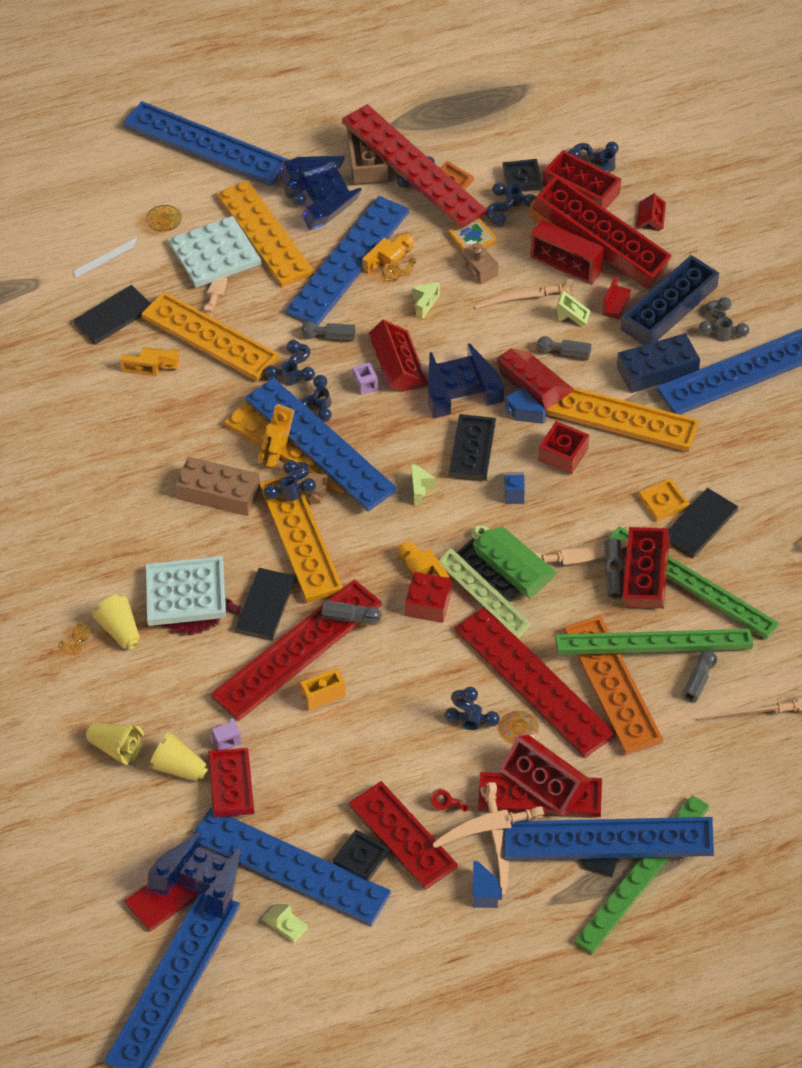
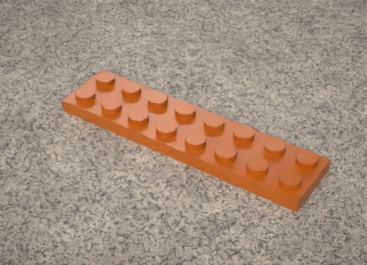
(617, 693)

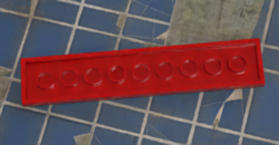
(414, 166)
(289, 655)
(535, 682)

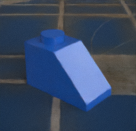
(524, 407)
(514, 488)
(485, 887)

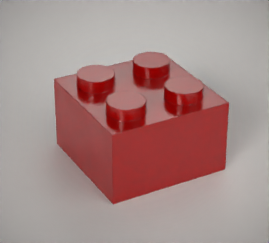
(563, 447)
(428, 597)

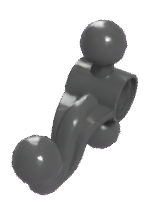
(724, 325)

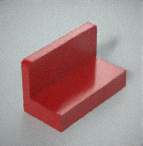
(652, 212)
(615, 300)

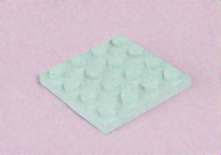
(214, 251)
(185, 591)

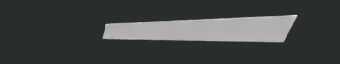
(104, 258)

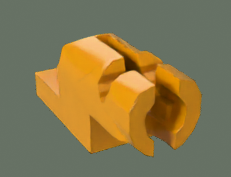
(388, 252)
(150, 361)
(276, 435)
(420, 561)

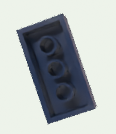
(657, 362)

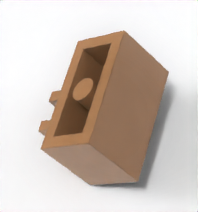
(479, 263)

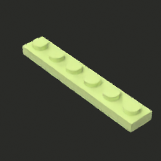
(484, 593)

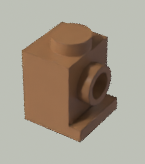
(320, 490)

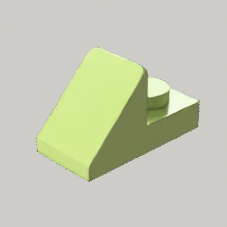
(425, 297)
(571, 308)
(421, 481)
(285, 922)

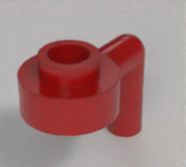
(447, 801)

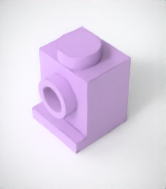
(365, 378)
(226, 736)

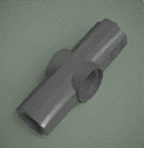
(613, 557)

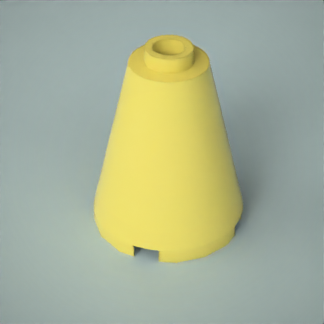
(118, 620)
(117, 740)
(178, 760)

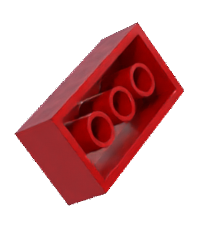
(646, 567)

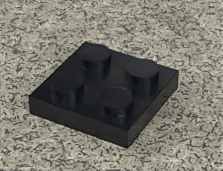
(523, 173)
(361, 855)

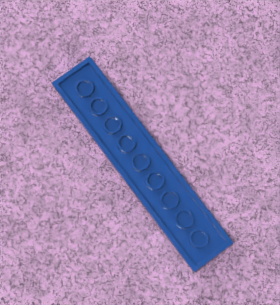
(205, 143)
(345, 261)
(733, 374)
(324, 446)
(609, 838)
(294, 868)
(170, 987)

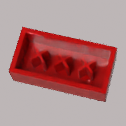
(585, 177)
(566, 252)

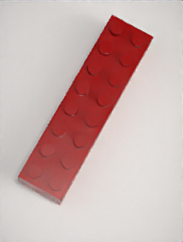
(584, 217)

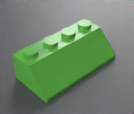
(514, 561)

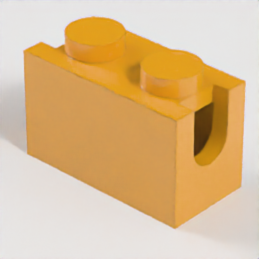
(323, 689)

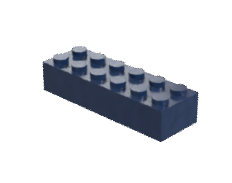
(670, 301)

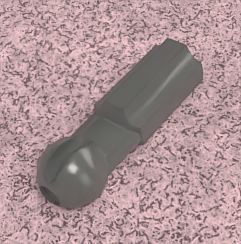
(330, 331)
(566, 347)
(351, 613)
(699, 676)

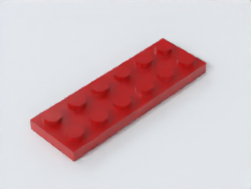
(517, 799)
(403, 835)

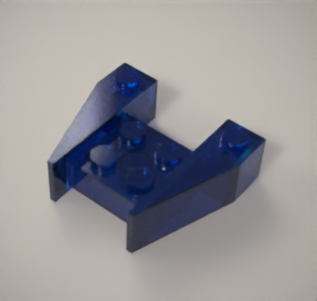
(323, 186)
(460, 379)
(198, 871)

